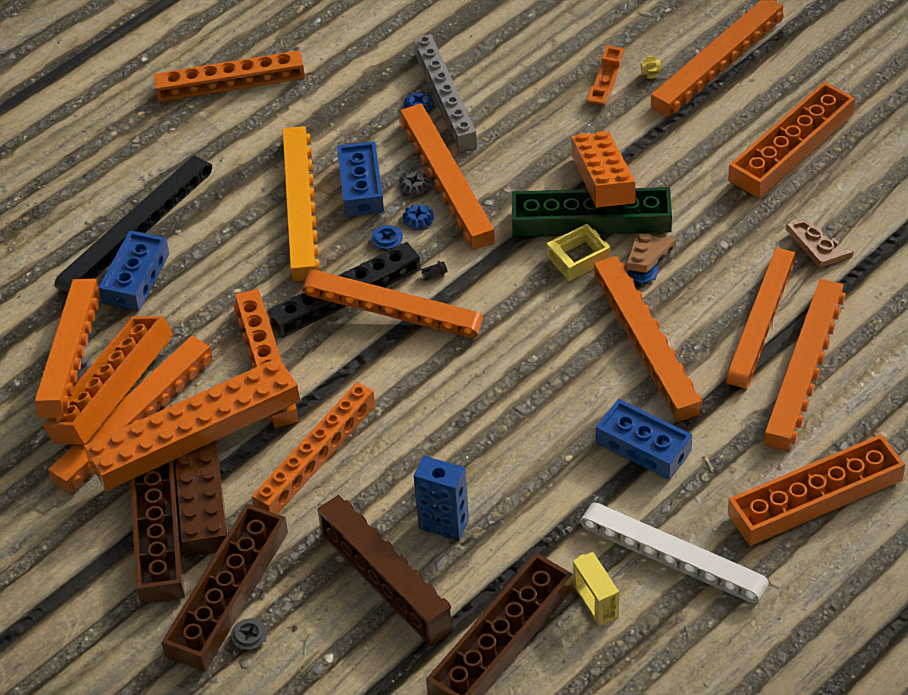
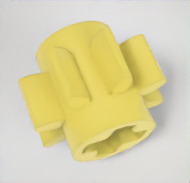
(650, 67)

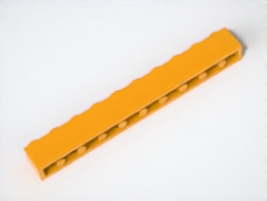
(299, 202)

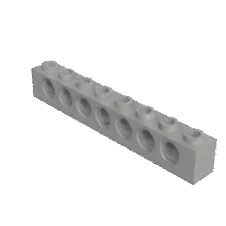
(445, 93)

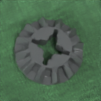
(418, 187)
(244, 628)

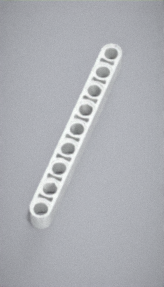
(675, 552)

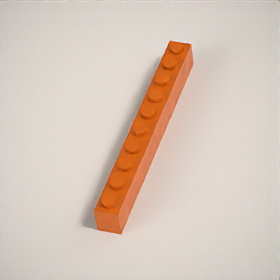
(716, 57)
(447, 177)
(647, 339)
(68, 349)
(804, 365)
(143, 401)

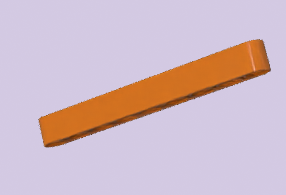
(392, 303)
(760, 318)

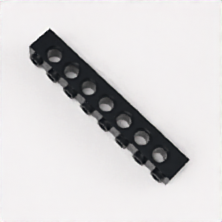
(379, 271)

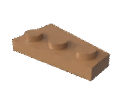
(817, 246)
(647, 251)

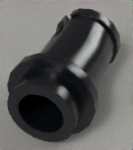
(434, 270)

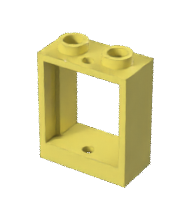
(557, 248)
(595, 588)

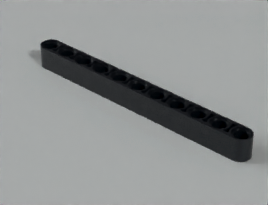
(139, 219)

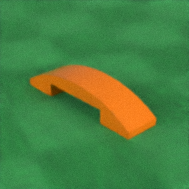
(607, 76)

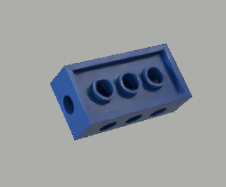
(355, 159)
(134, 270)
(644, 438)
(441, 498)

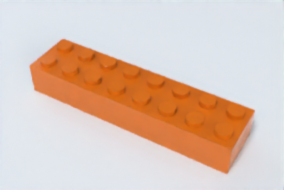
(791, 139)
(110, 379)
(815, 489)

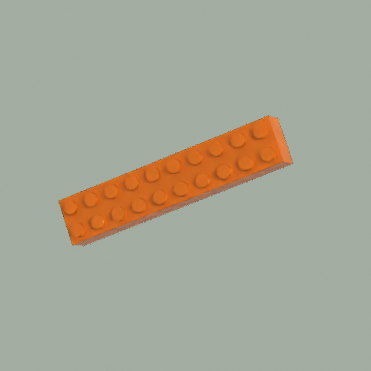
(192, 423)

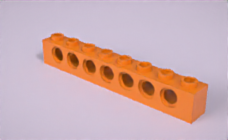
(229, 76)
(261, 343)
(315, 449)

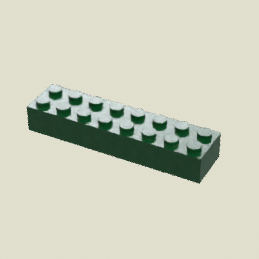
(566, 210)

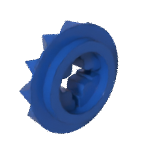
(427, 100)
(423, 220)
(388, 232)
(647, 277)

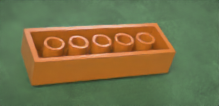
(603, 169)

